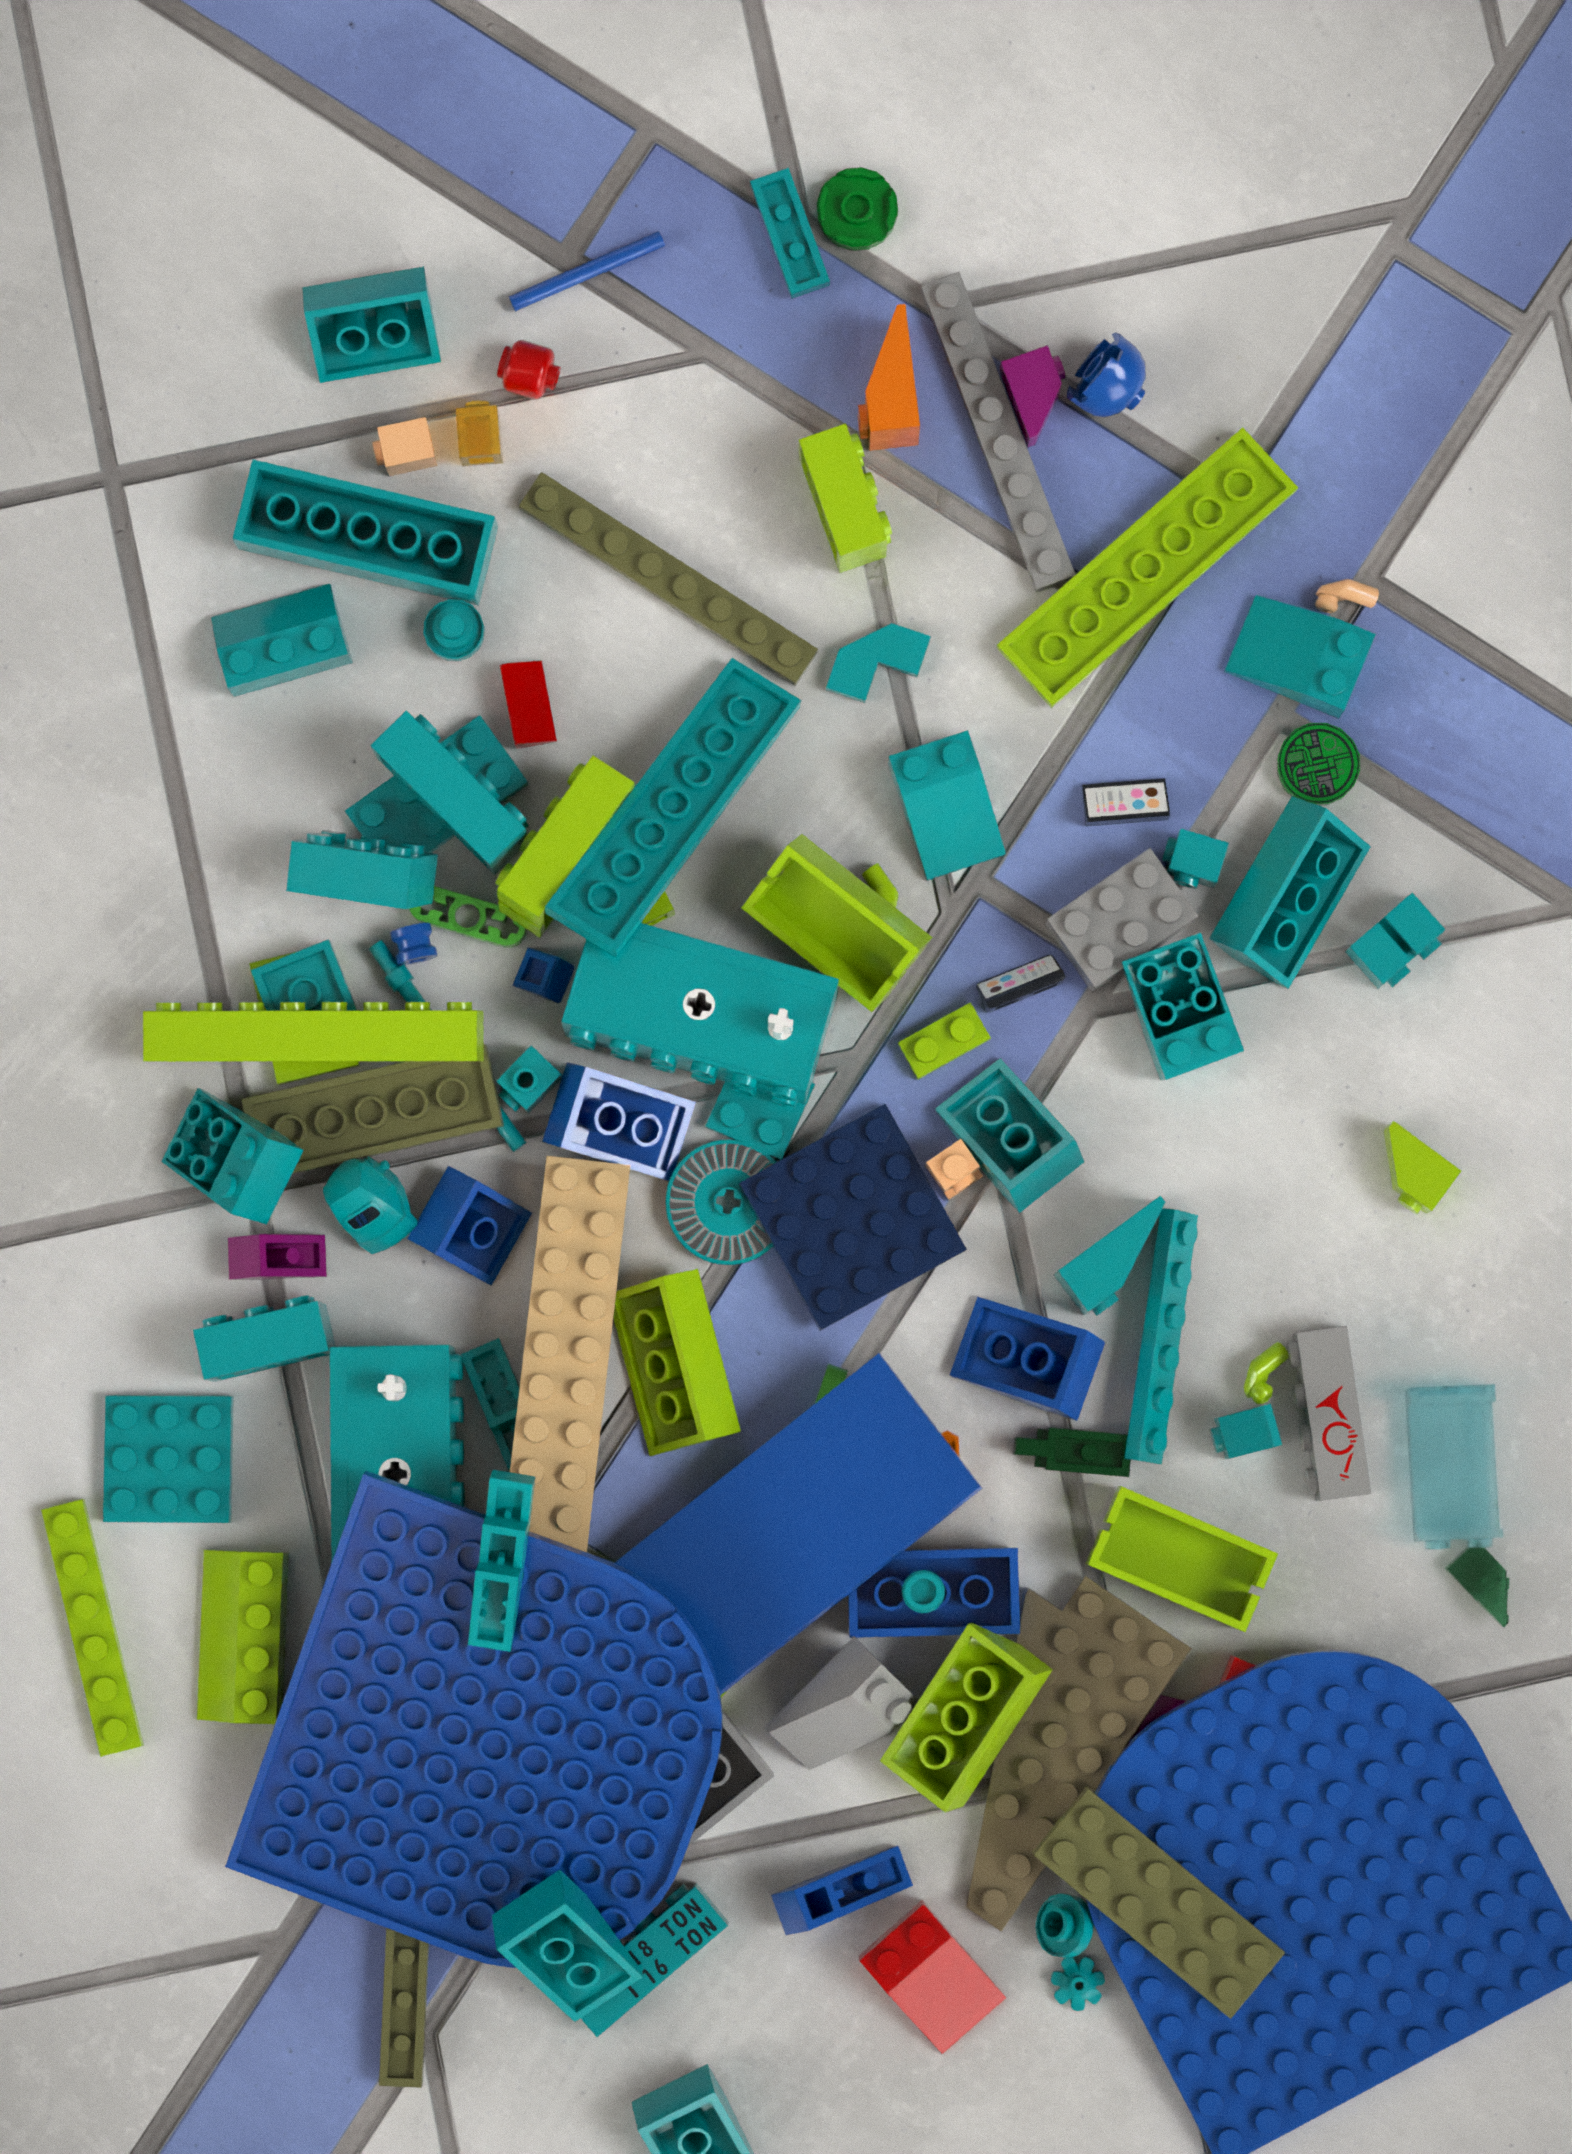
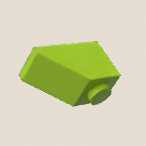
(1416, 1170)

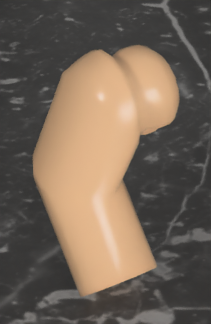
(1344, 590)

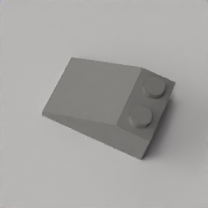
(842, 1708)

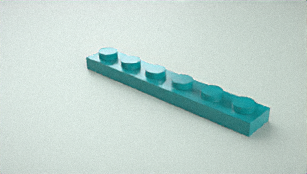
(1161, 1336)

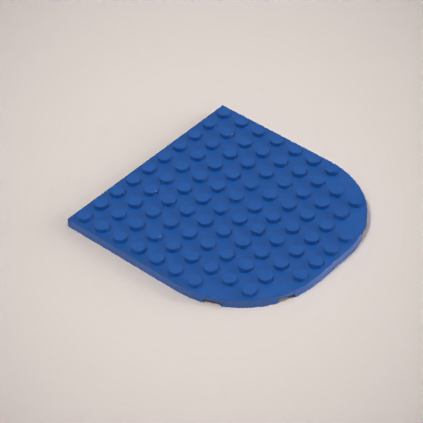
(460, 1775)
(1365, 1844)

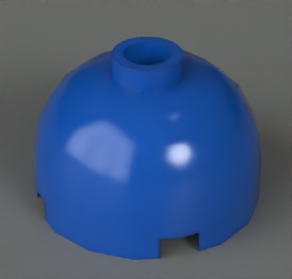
(1110, 378)

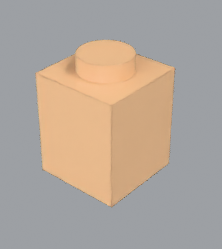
(405, 447)

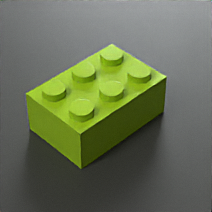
(845, 497)

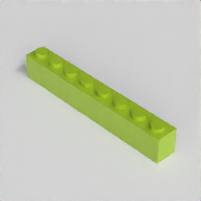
(313, 1035)

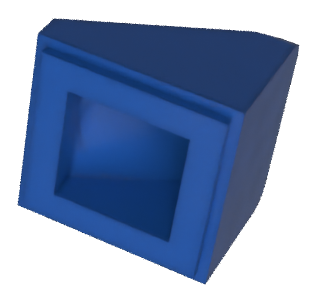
(543, 975)

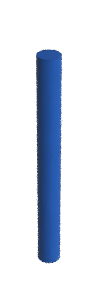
(586, 271)

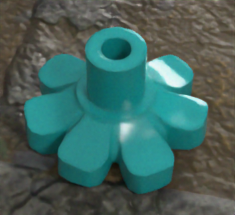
(1072, 1974)

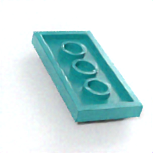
(400, 817)

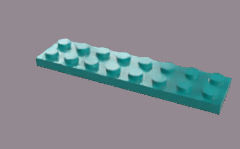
(672, 807)

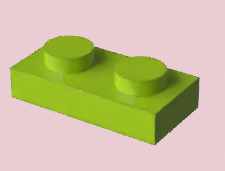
(944, 1041)

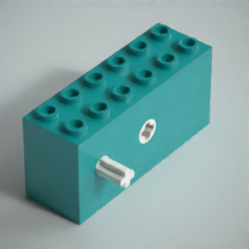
(758, 1024)
(393, 1410)

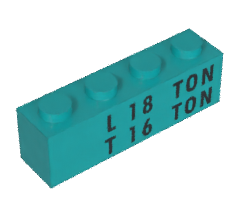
(662, 1947)

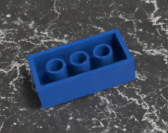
(978, 1590)

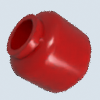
(528, 369)

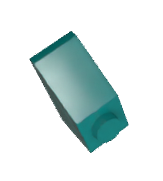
(1246, 1432)

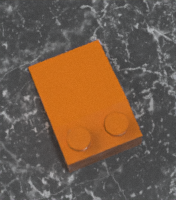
(891, 405)

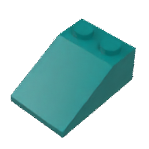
(1300, 654)
(946, 805)
(1011, 1135)
(1104, 1267)
(564, 1946)
(690, 2118)

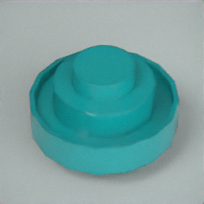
(454, 630)
(1064, 1925)

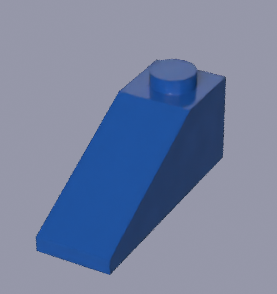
(841, 1891)

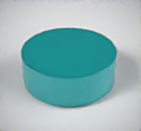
(923, 1591)

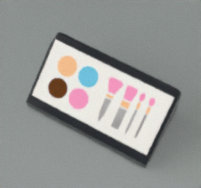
(1125, 802)
(1020, 983)

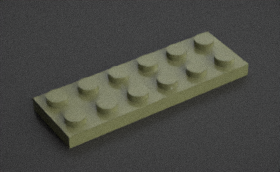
(382, 1110)
(1158, 1902)

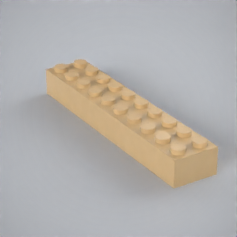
(569, 1342)

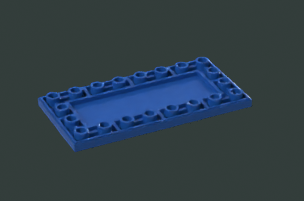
(805, 1519)

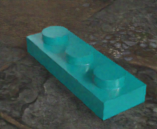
(790, 233)

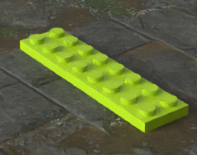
(1147, 567)

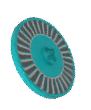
(693, 1208)

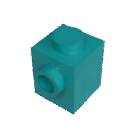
(1194, 859)
(528, 1081)

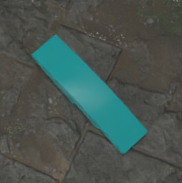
(496, 1391)
(501, 1560)

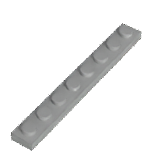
(997, 432)

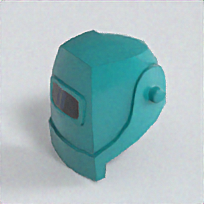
(369, 1203)

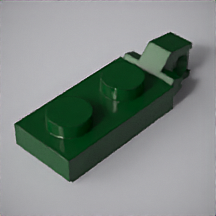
(1077, 1451)

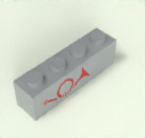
(1330, 1413)

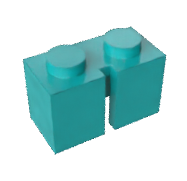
(1395, 941)

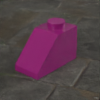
(1033, 388)
(276, 1256)

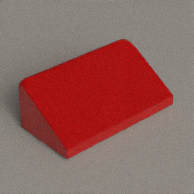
(528, 703)

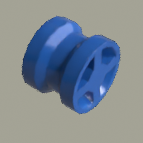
(413, 944)

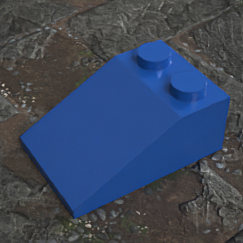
(618, 1121)
(1028, 1358)

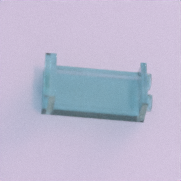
(1453, 1465)

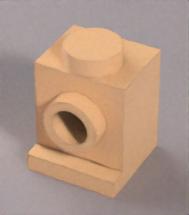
(954, 1169)

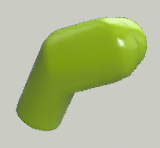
(881, 884)
(1259, 1370)

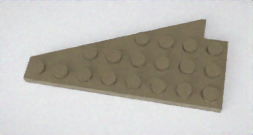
(1102, 1686)

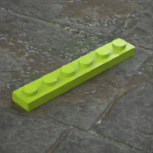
(92, 1627)

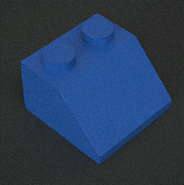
(469, 1225)

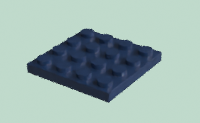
(852, 1217)

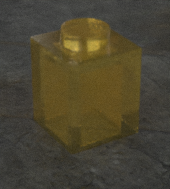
(479, 434)

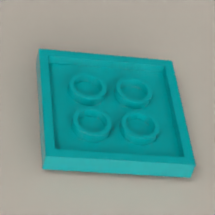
(168, 1459)

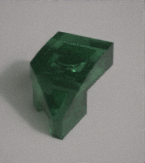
(1483, 1580)

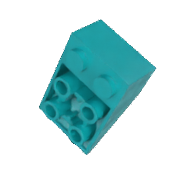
(1181, 1007)
(232, 1157)

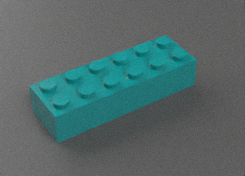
(365, 532)

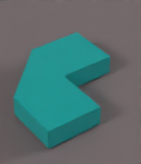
(889, 647)

